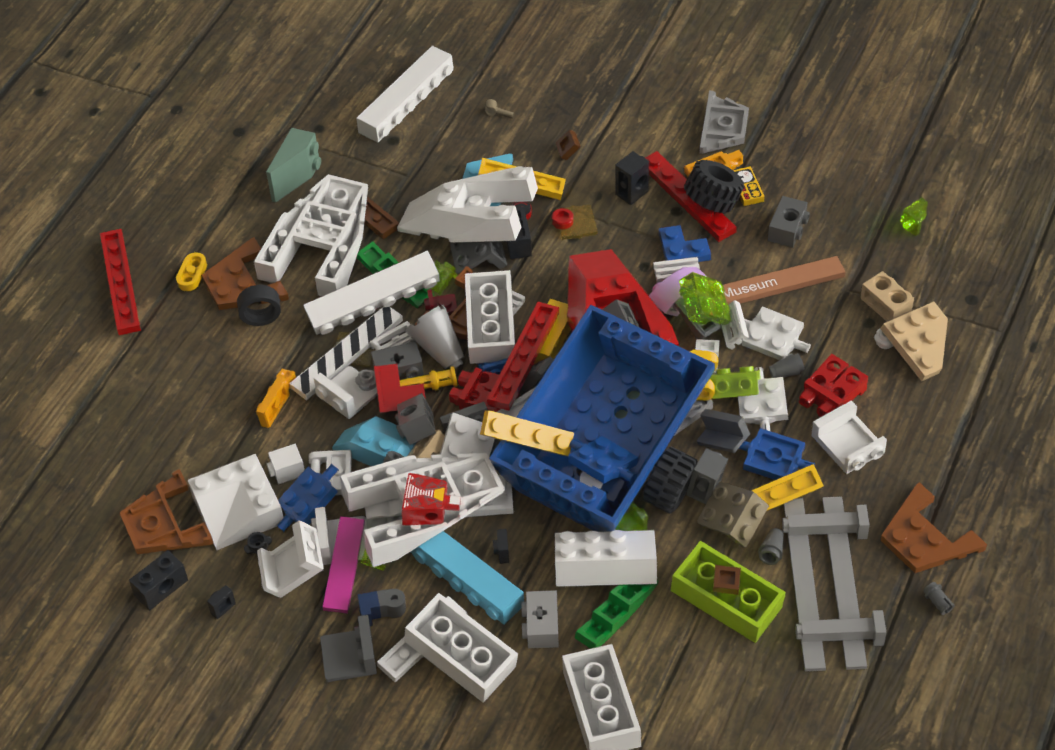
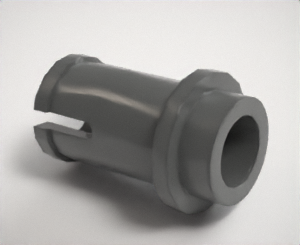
(938, 597)

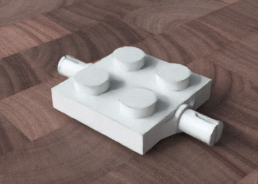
(774, 334)
(767, 405)

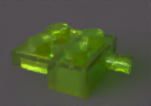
(704, 299)

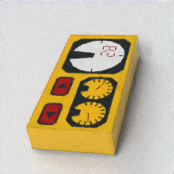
(752, 192)

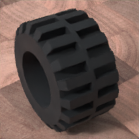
(714, 186)
(669, 480)

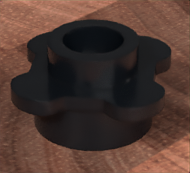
(254, 539)

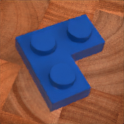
(677, 248)

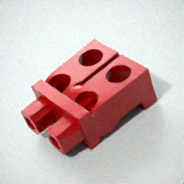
(832, 386)
(476, 389)

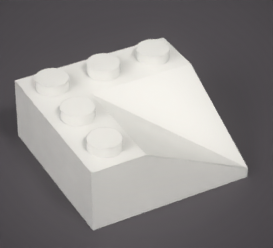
(236, 501)

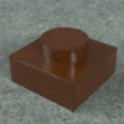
(568, 144)
(726, 579)

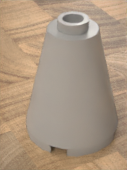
(437, 337)

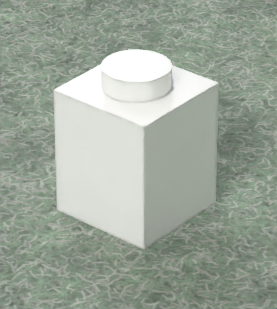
(285, 464)

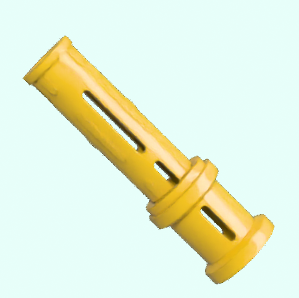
(436, 379)

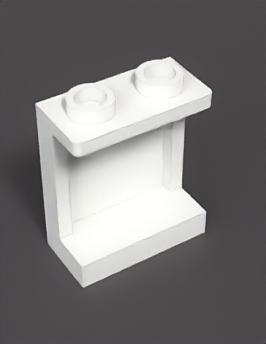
(847, 438)
(291, 561)

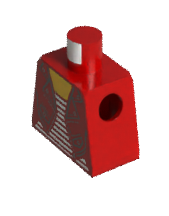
(426, 501)

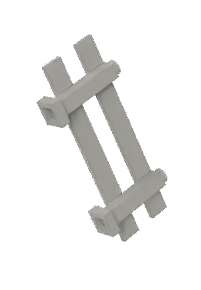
(849, 626)

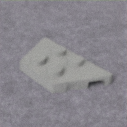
(723, 124)

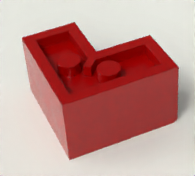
(389, 389)

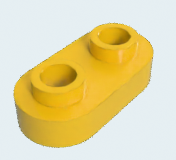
(189, 275)

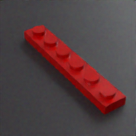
(673, 183)
(120, 282)
(523, 356)

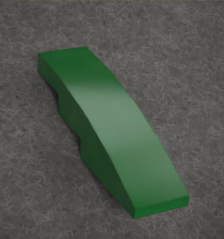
(376, 260)
(613, 613)

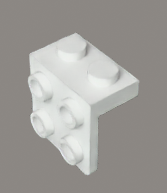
(343, 392)
(327, 534)

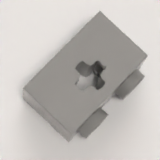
(541, 619)

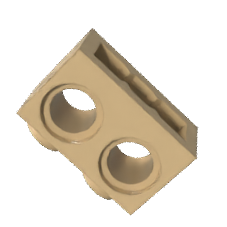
(886, 297)

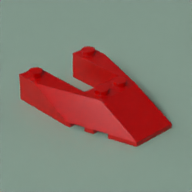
(601, 279)

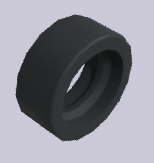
(255, 294)

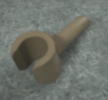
(491, 109)

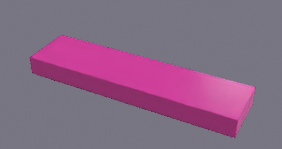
(343, 565)

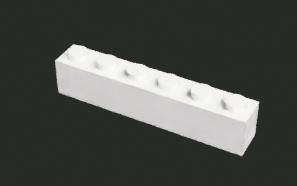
(405, 94)
(371, 293)

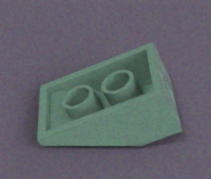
(293, 163)

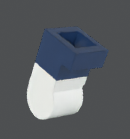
(615, 489)

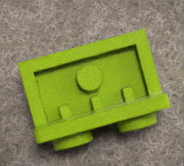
(736, 383)

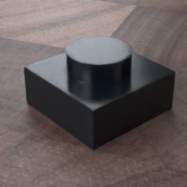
(500, 546)
(221, 602)

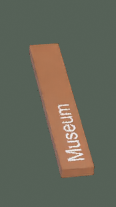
(784, 280)

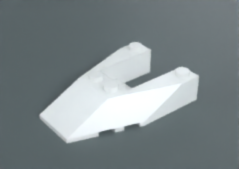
(463, 208)
(325, 219)
(466, 476)

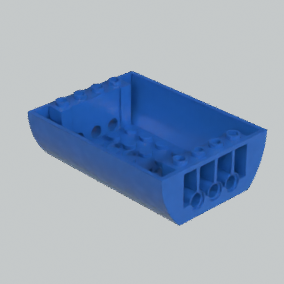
(583, 393)

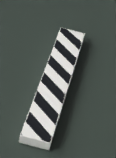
(346, 351)

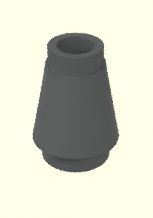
(788, 366)
(772, 547)

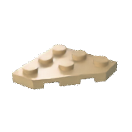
(920, 339)

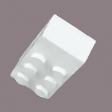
(489, 316)
(605, 558)
(460, 647)
(601, 699)

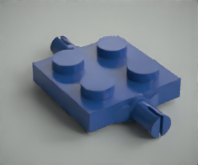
(773, 455)
(603, 460)
(308, 492)

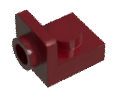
(447, 300)

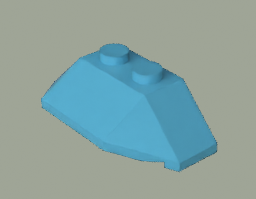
(372, 441)

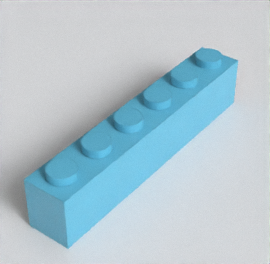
(470, 576)

